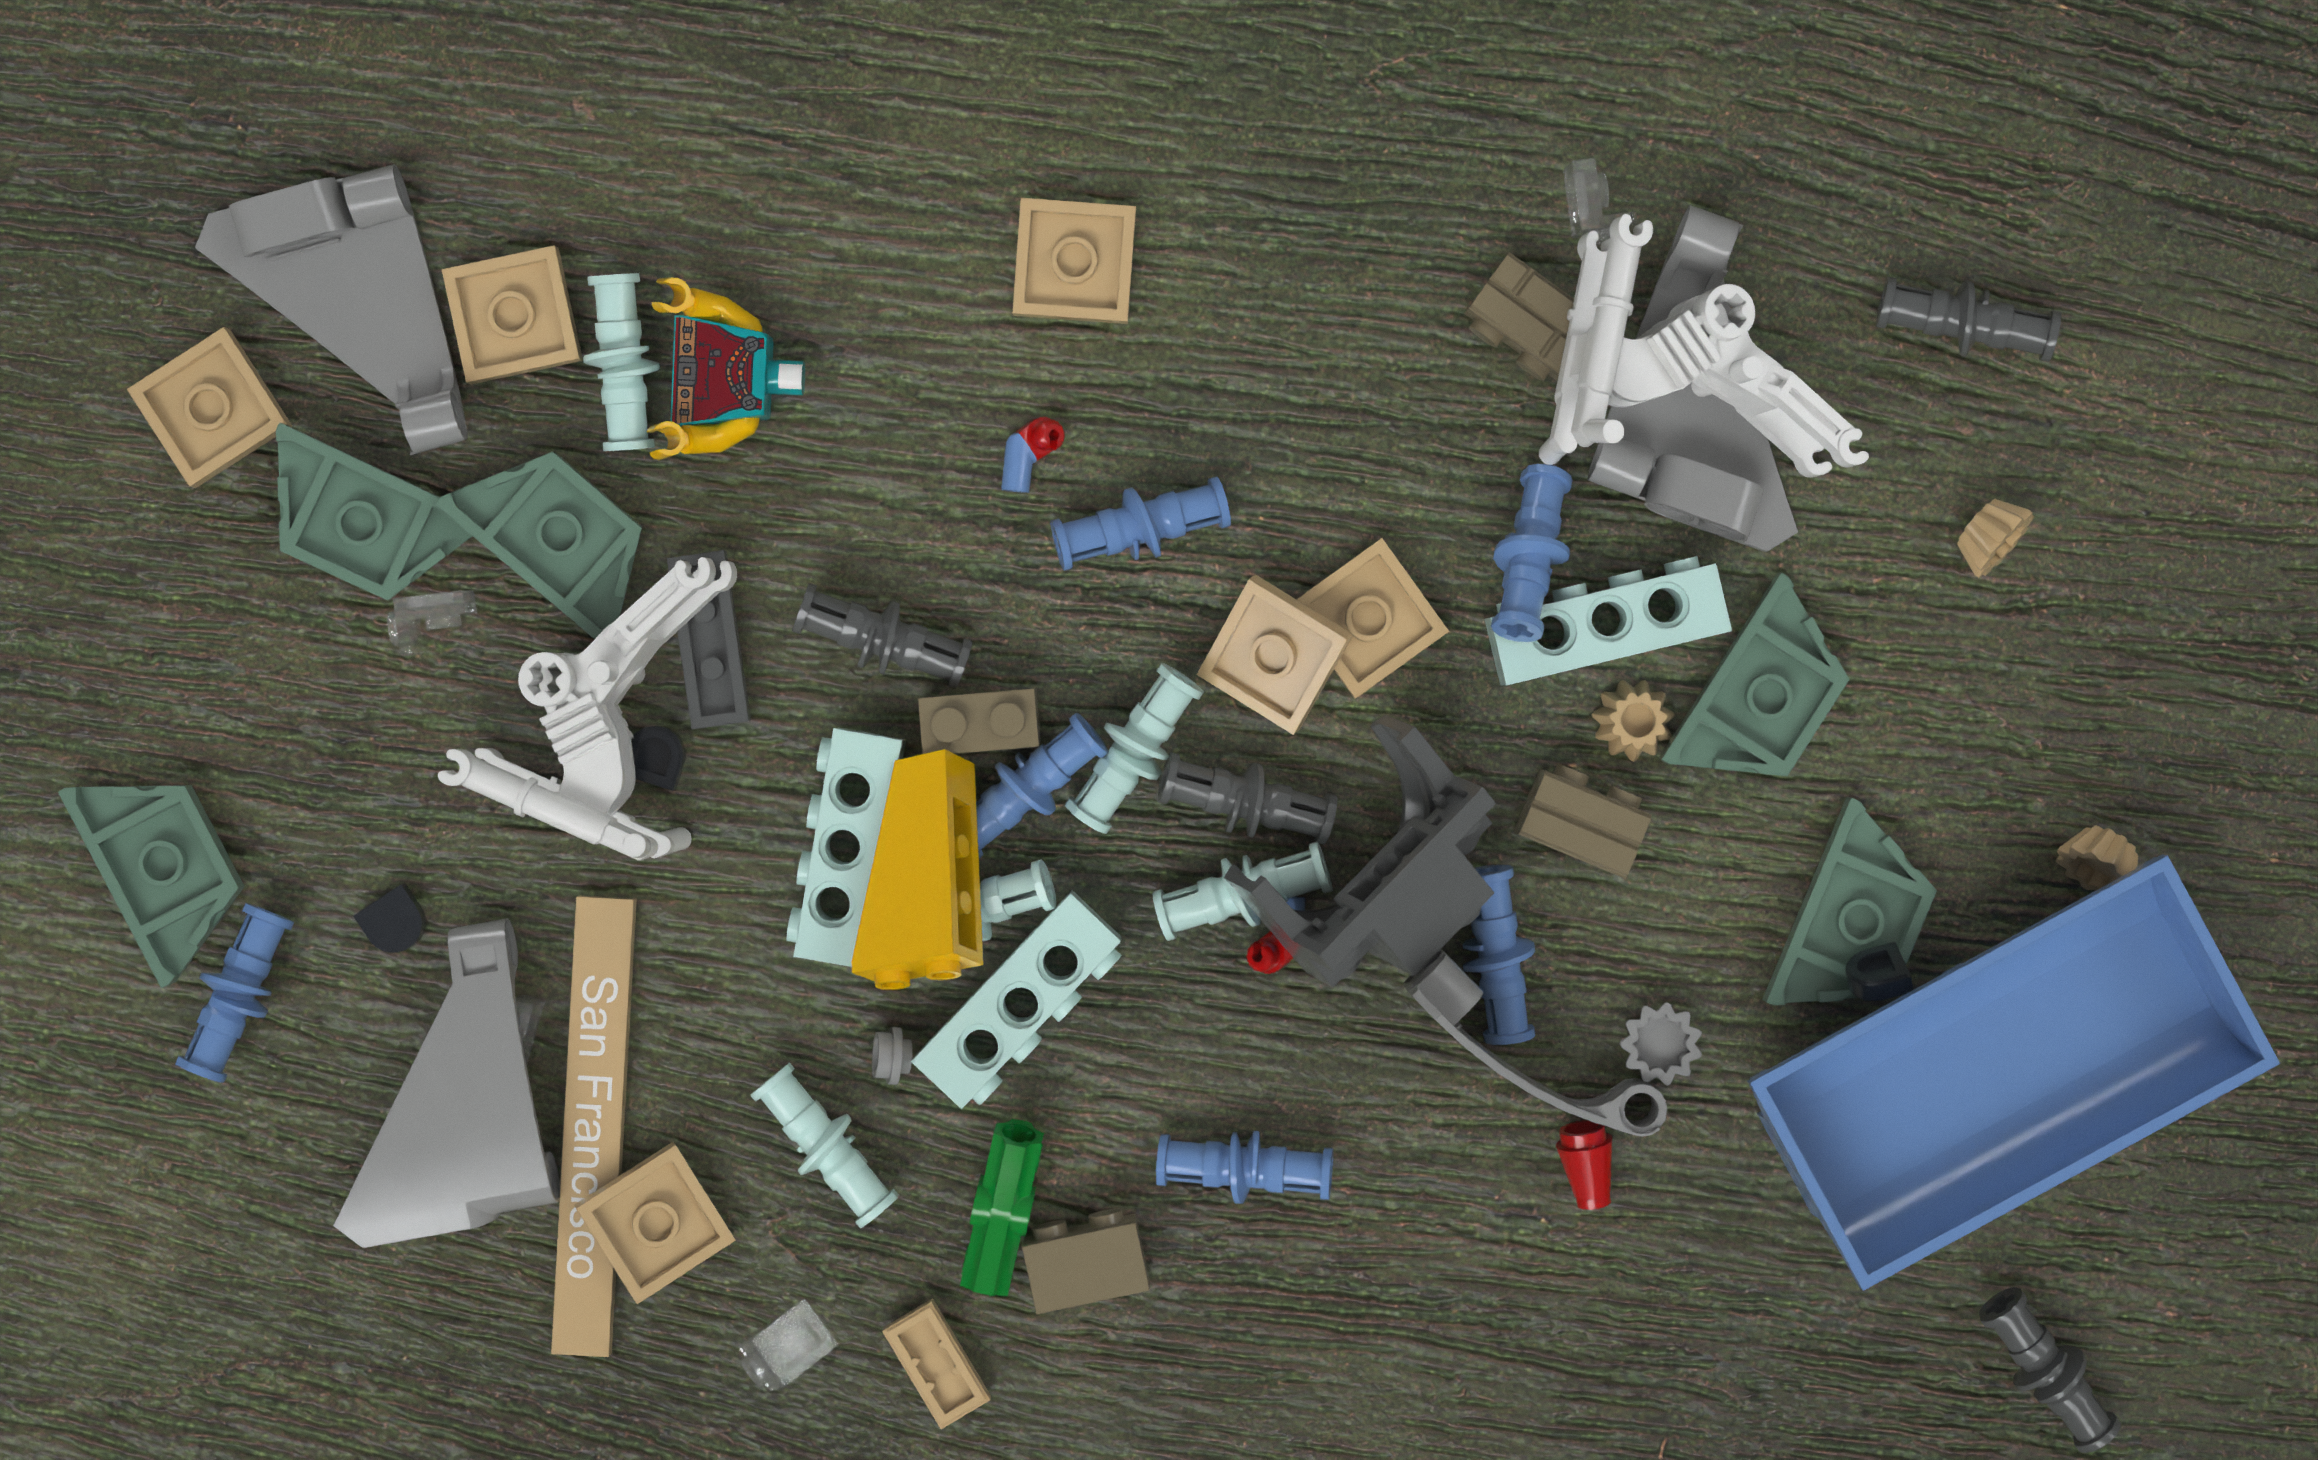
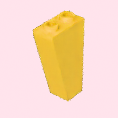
(924, 877)

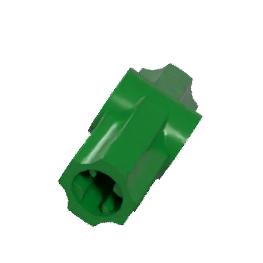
(1002, 1207)

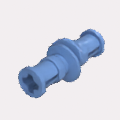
(1140, 522)
(1530, 552)
(1035, 779)
(1500, 961)
(234, 993)
(1244, 1167)

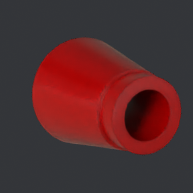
(1587, 1160)

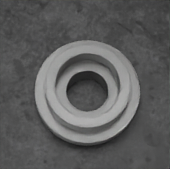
(891, 1055)

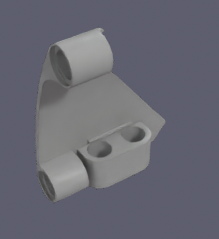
(357, 280)
(1693, 452)
(1450, 994)
(465, 1120)

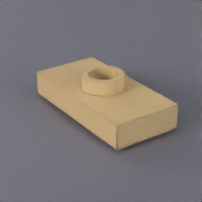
(936, 1363)

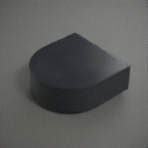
(658, 756)
(393, 920)
(1878, 973)

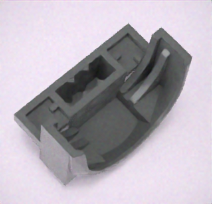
(1410, 892)

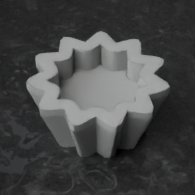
(1661, 1043)

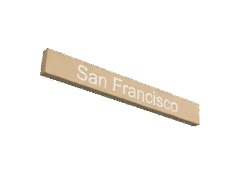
(593, 1118)

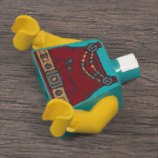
(719, 373)

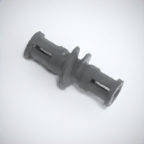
(1969, 319)
(882, 635)
(1247, 798)
(2050, 1369)

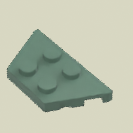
(357, 517)
(554, 535)
(1763, 693)
(158, 865)
(1856, 901)

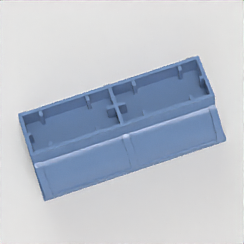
(2011, 1072)

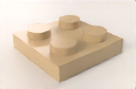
(1074, 260)
(512, 315)
(209, 407)
(1383, 612)
(1274, 654)
(654, 1222)

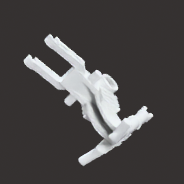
(1685, 348)
(589, 725)

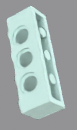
(1697, 615)
(847, 752)
(946, 1056)

